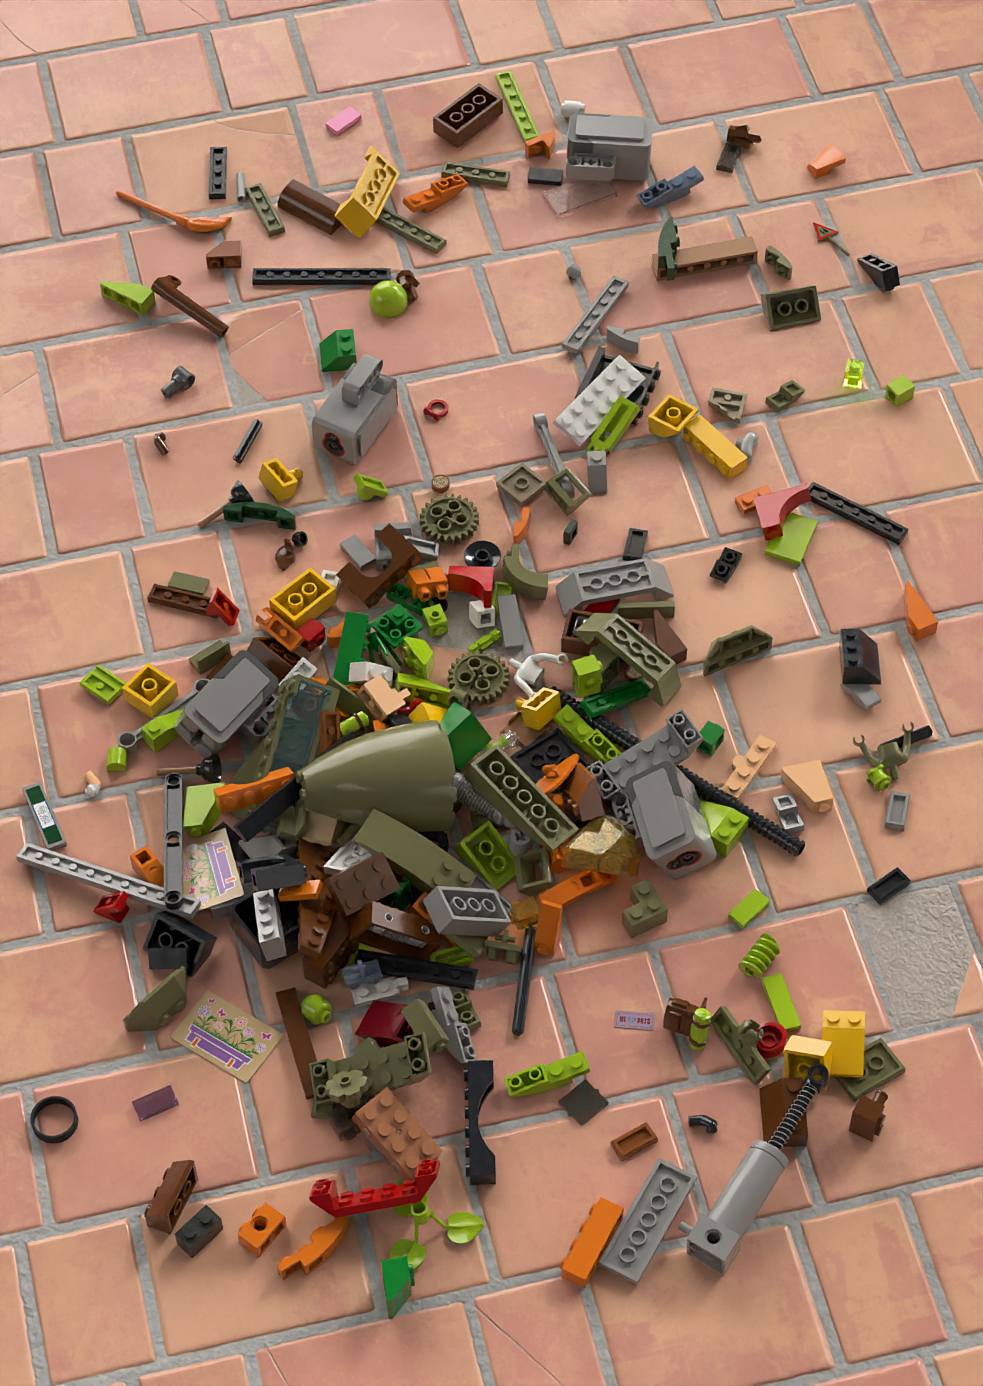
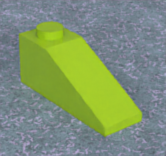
(129, 295)
(423, 689)
(161, 731)

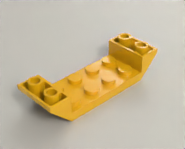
(369, 194)

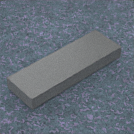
(510, 622)

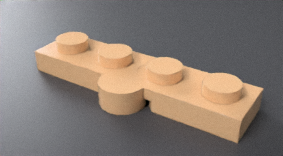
(748, 766)

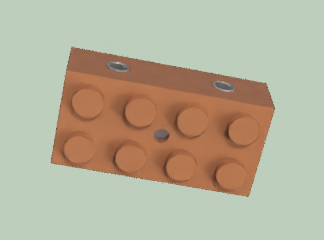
(396, 1133)

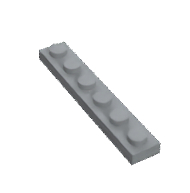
(595, 315)

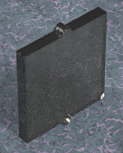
(583, 1102)

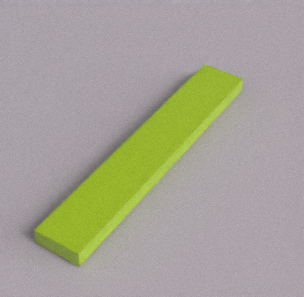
(517, 105)

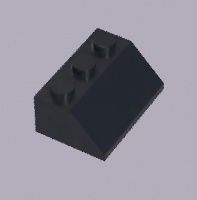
(858, 658)
(174, 931)

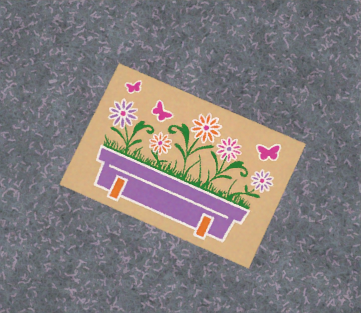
(210, 870)
(226, 1036)

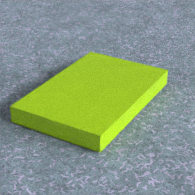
(795, 539)

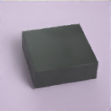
(570, 532)

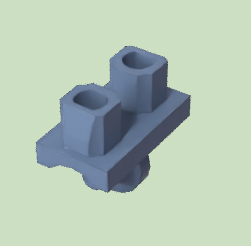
(362, 973)

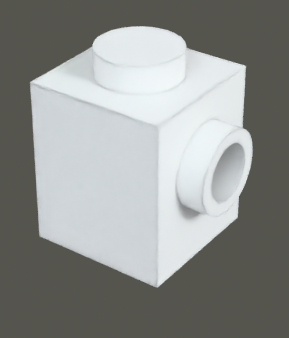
(481, 616)

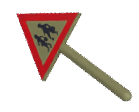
(824, 232)

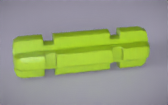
(485, 641)

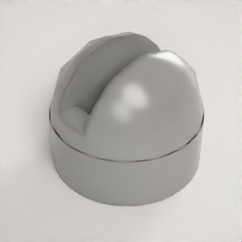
(574, 271)

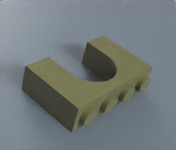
(420, 1020)

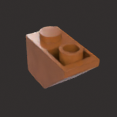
(225, 255)

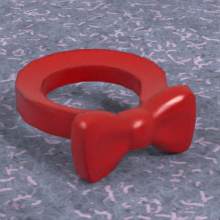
(427, 410)

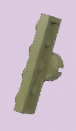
(742, 1042)

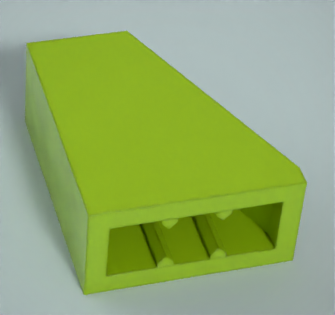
(200, 809)

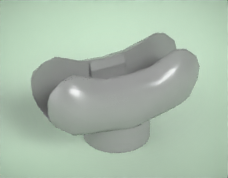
(747, 444)

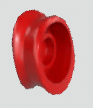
(773, 1040)

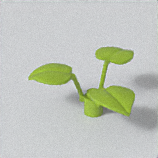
(462, 1229)

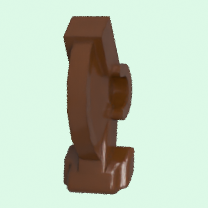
(285, 555)

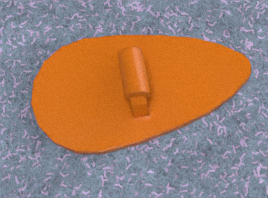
(556, 774)

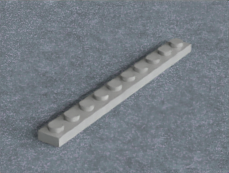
(103, 879)

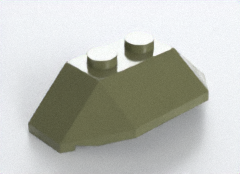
(736, 648)
(160, 1004)

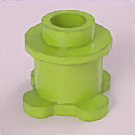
(878, 778)

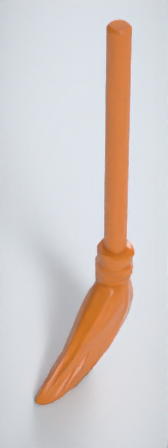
(192, 224)

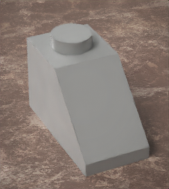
(597, 471)

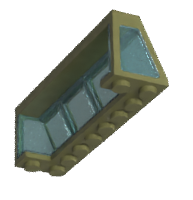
(294, 729)

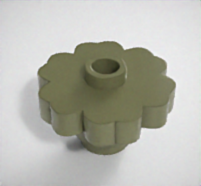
(347, 1087)

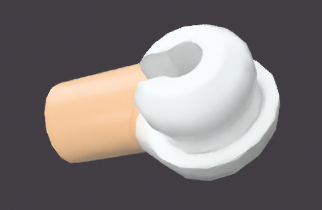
(94, 784)

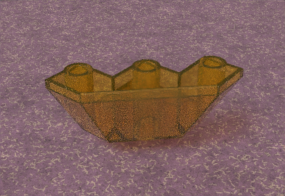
(603, 848)

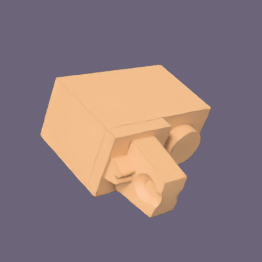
(381, 699)

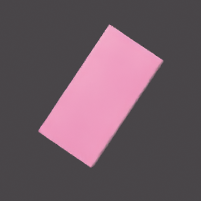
(343, 121)

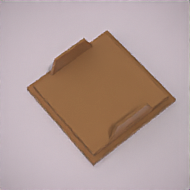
(526, 734)

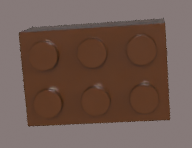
(362, 884)

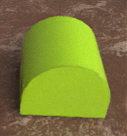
(116, 759)

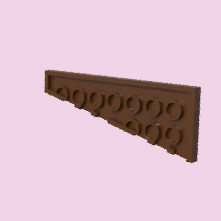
(314, 914)

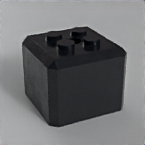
(246, 928)

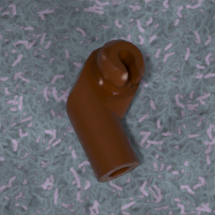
(160, 444)

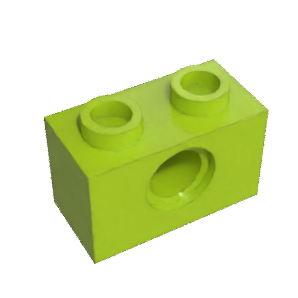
(586, 676)

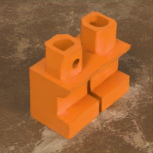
(427, 583)

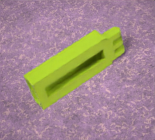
(616, 423)

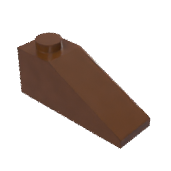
(667, 639)

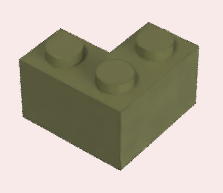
(647, 909)

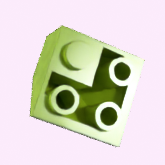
(418, 657)

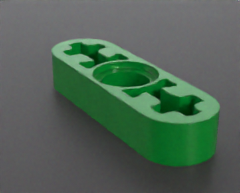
(404, 593)

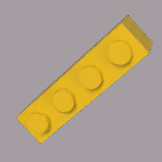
(715, 447)

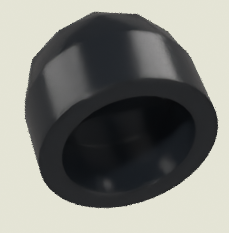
(302, 541)

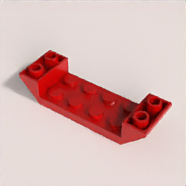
(326, 1197)

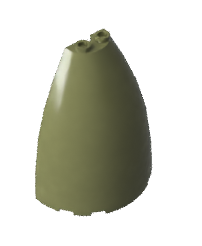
(395, 770)

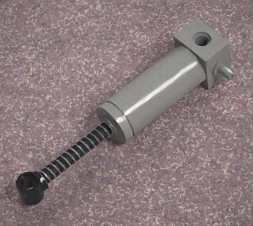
(718, 1235)

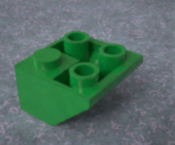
(396, 625)

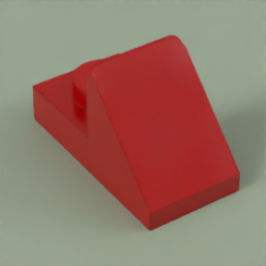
(223, 607)
(113, 906)

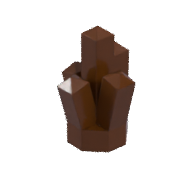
(739, 136)
(409, 283)

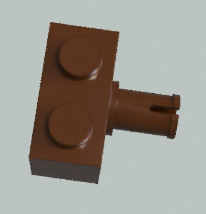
(868, 1116)

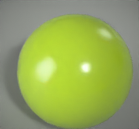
(388, 299)

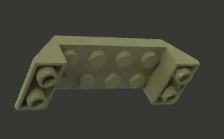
(634, 650)
(384, 1067)

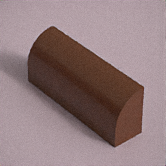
(310, 206)

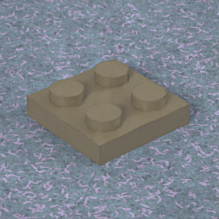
(521, 484)

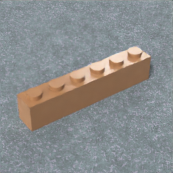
(710, 257)

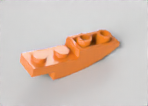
(439, 194)
(577, 887)
(323, 1244)

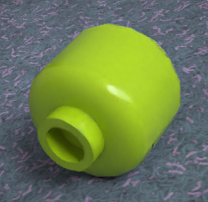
(316, 1009)

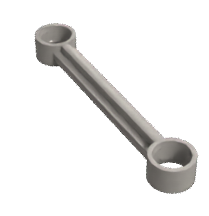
(541, 426)
(137, 736)

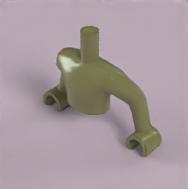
(889, 753)

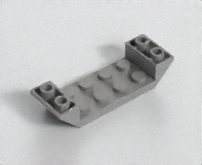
(613, 583)
(670, 743)

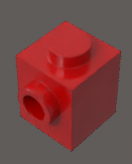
(313, 633)

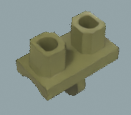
(512, 951)

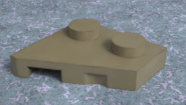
(728, 403)

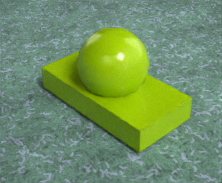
(368, 487)

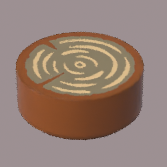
(440, 483)
(631, 674)

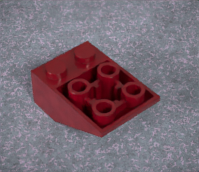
(385, 1024)

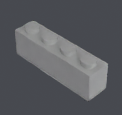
(269, 924)

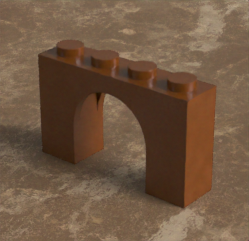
(371, 589)

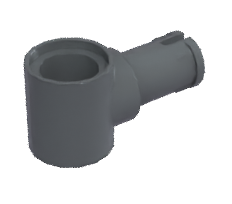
(180, 378)

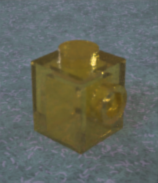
(524, 913)

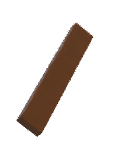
(298, 1036)

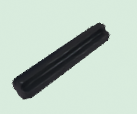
(247, 441)
(916, 735)

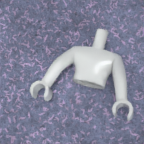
(531, 672)

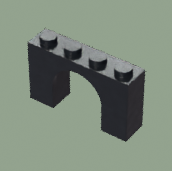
(272, 872)

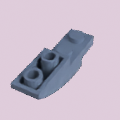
(672, 190)

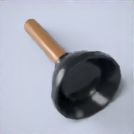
(238, 494)
(209, 769)

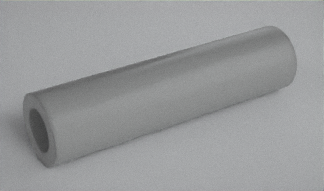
(240, 181)

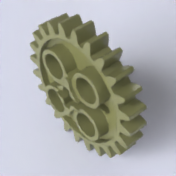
(449, 519)
(471, 673)

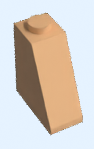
(809, 785)

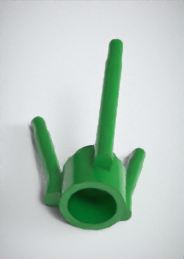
(377, 640)

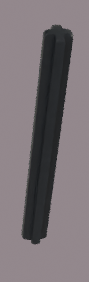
(524, 981)

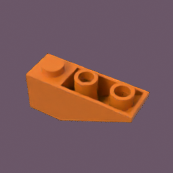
(147, 866)

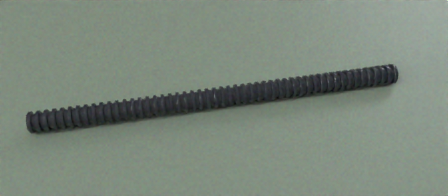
(702, 787)

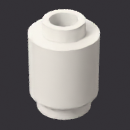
(571, 107)

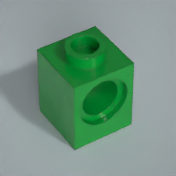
(713, 737)

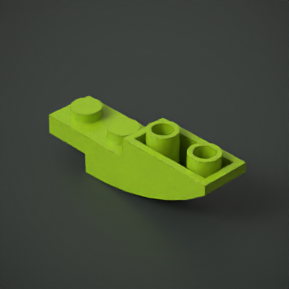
(584, 737)
(547, 1077)

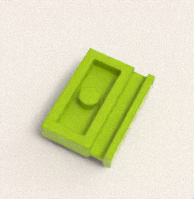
(102, 684)

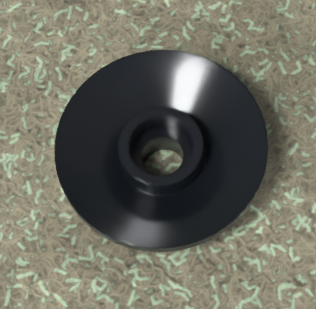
(482, 550)

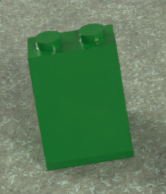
(464, 734)

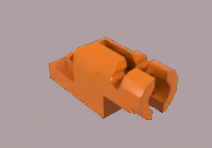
(280, 630)

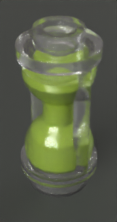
(506, 741)

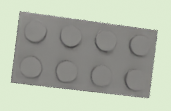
(466, 911)

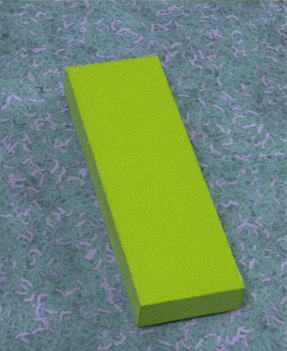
(781, 1002)

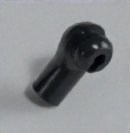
(699, 1120)

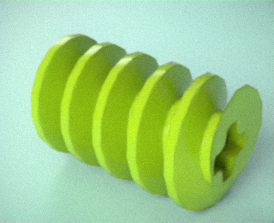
(759, 956)

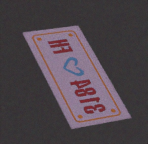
(634, 1020)

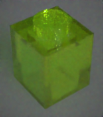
(854, 373)

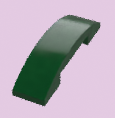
(257, 510)

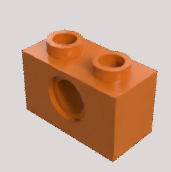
(256, 1240)

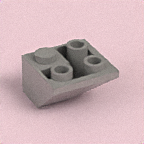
(268, 845)

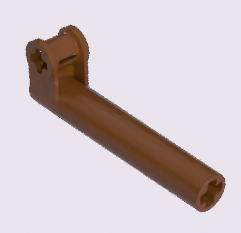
(167, 289)

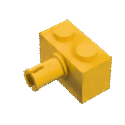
(279, 480)
(539, 708)

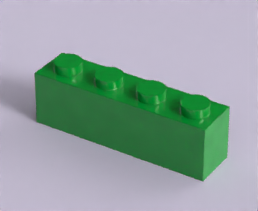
(351, 645)

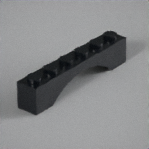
(482, 1160)

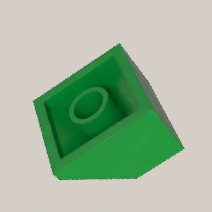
(338, 351)
(397, 1280)

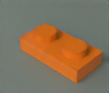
(746, 502)

